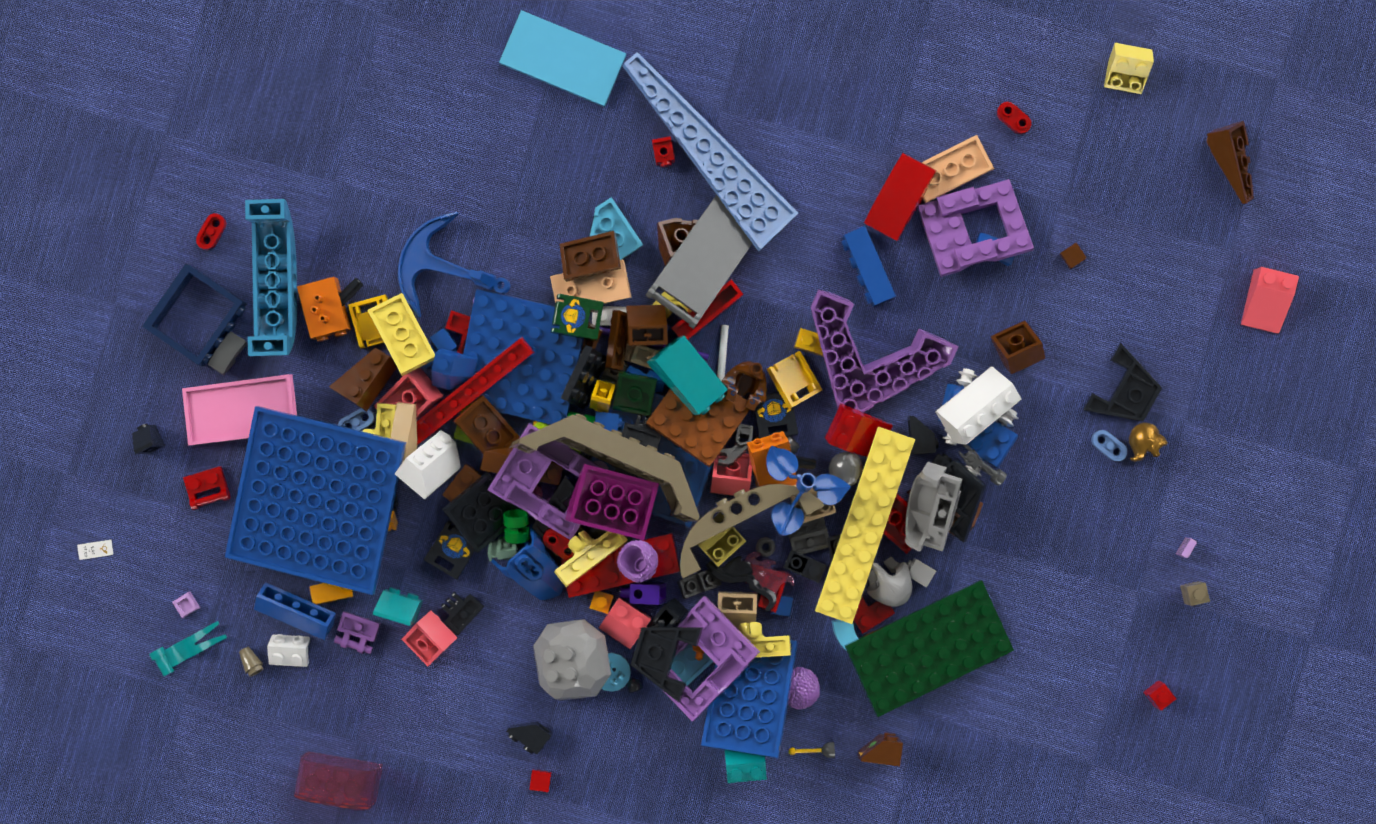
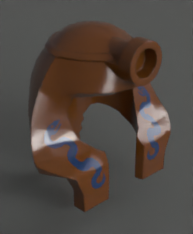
(746, 378)

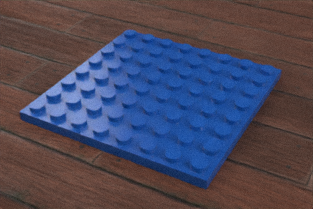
(315, 499)

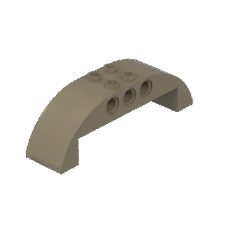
(707, 527)

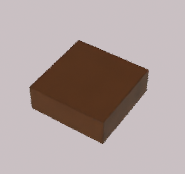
(1073, 255)

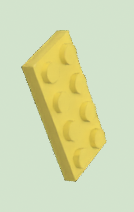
(402, 334)

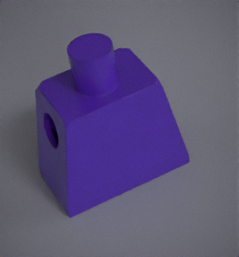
(653, 593)

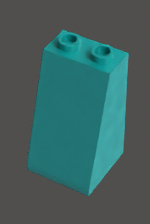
(688, 375)

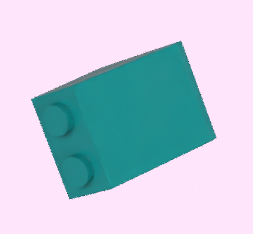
(744, 767)

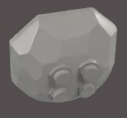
(571, 660)

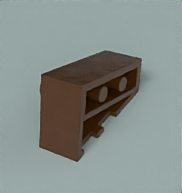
(365, 379)

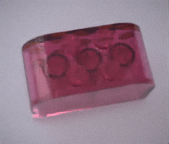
(337, 781)

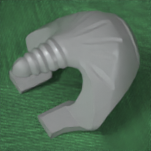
(890, 589)

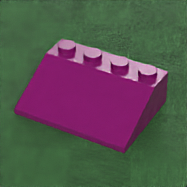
(612, 502)

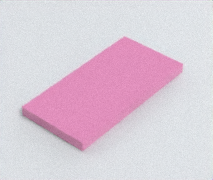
(227, 409)

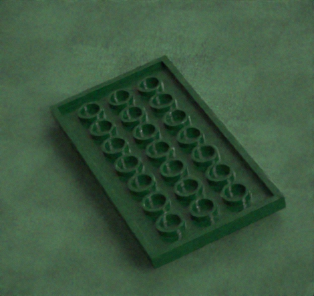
(929, 648)

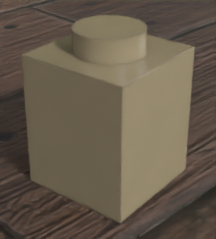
(1195, 593)

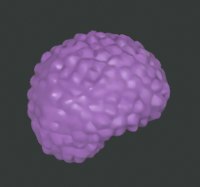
(637, 561)
(804, 688)

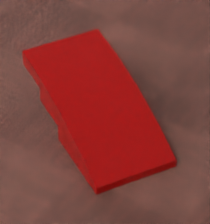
(900, 196)

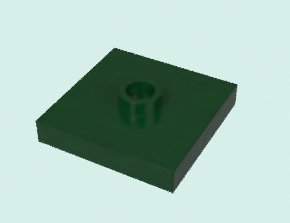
(634, 393)

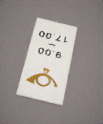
(95, 549)

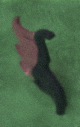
(755, 573)

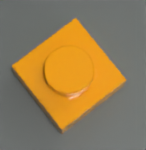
(601, 601)

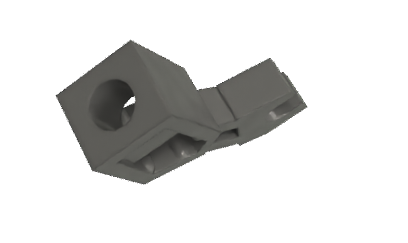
(739, 449)

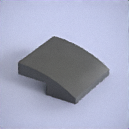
(810, 537)

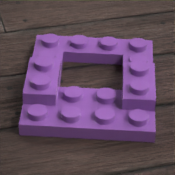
(949, 235)
(523, 472)
(724, 646)

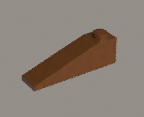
(1229, 150)
(671, 235)
(494, 459)

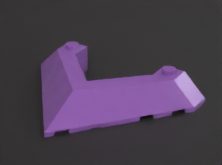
(877, 381)

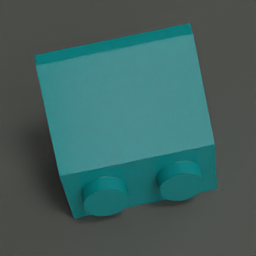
(398, 607)

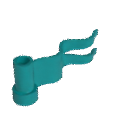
(183, 650)

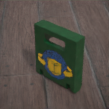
(574, 317)

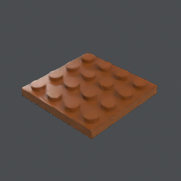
(698, 434)

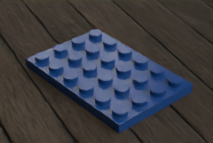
(753, 708)

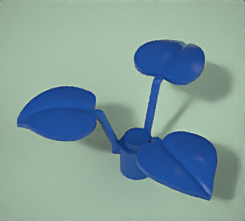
(829, 489)

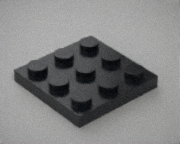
(584, 377)
(478, 513)

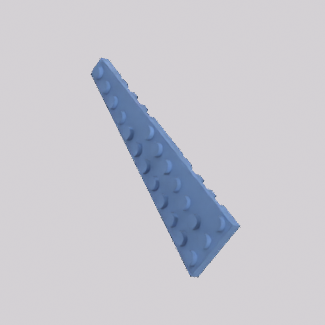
(738, 185)

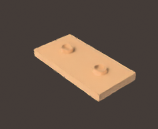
(957, 167)
(600, 287)

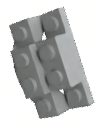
(931, 507)

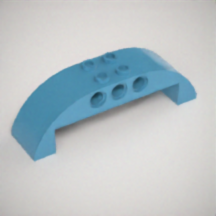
(272, 277)

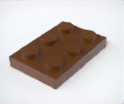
(590, 256)
(486, 426)

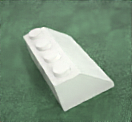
(978, 406)
(430, 464)

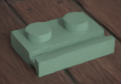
(501, 549)

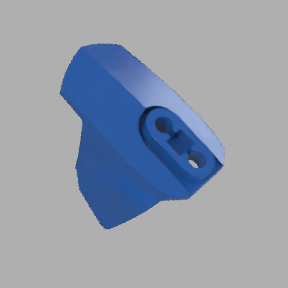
(534, 569)

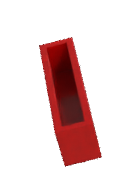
(725, 298)

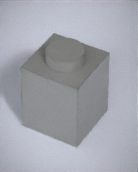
(920, 572)

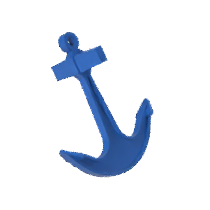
(417, 258)

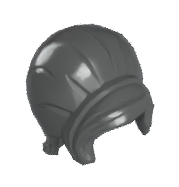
(846, 467)

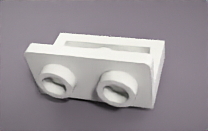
(288, 650)

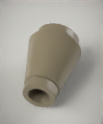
(251, 663)

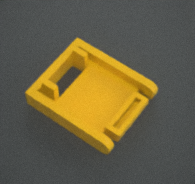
(363, 323)
(791, 376)

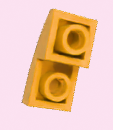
(327, 593)

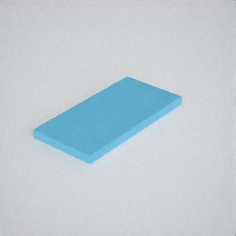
(562, 58)

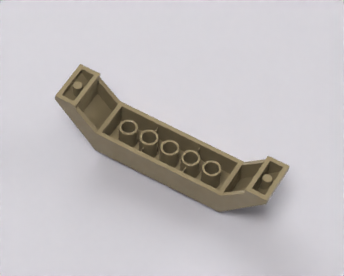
(621, 453)

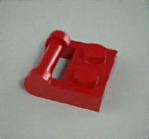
(206, 481)

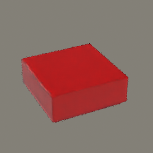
(540, 780)

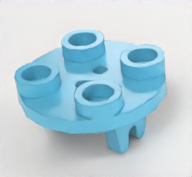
(621, 676)

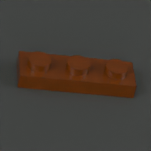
(617, 341)

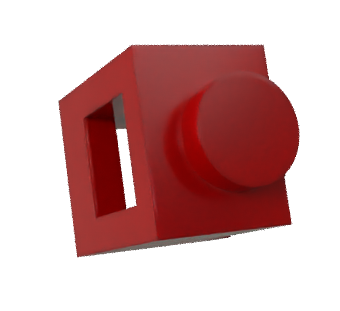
(663, 143)

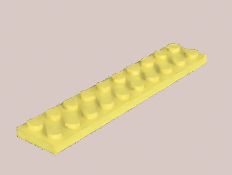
(865, 525)

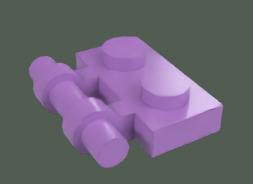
(359, 627)

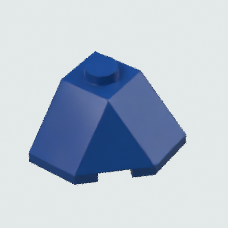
(452, 369)

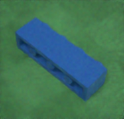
(868, 265)
(294, 611)

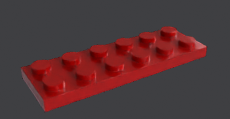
(607, 574)

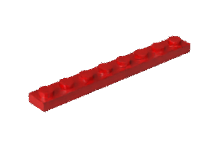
(473, 388)

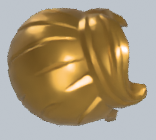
(1145, 438)

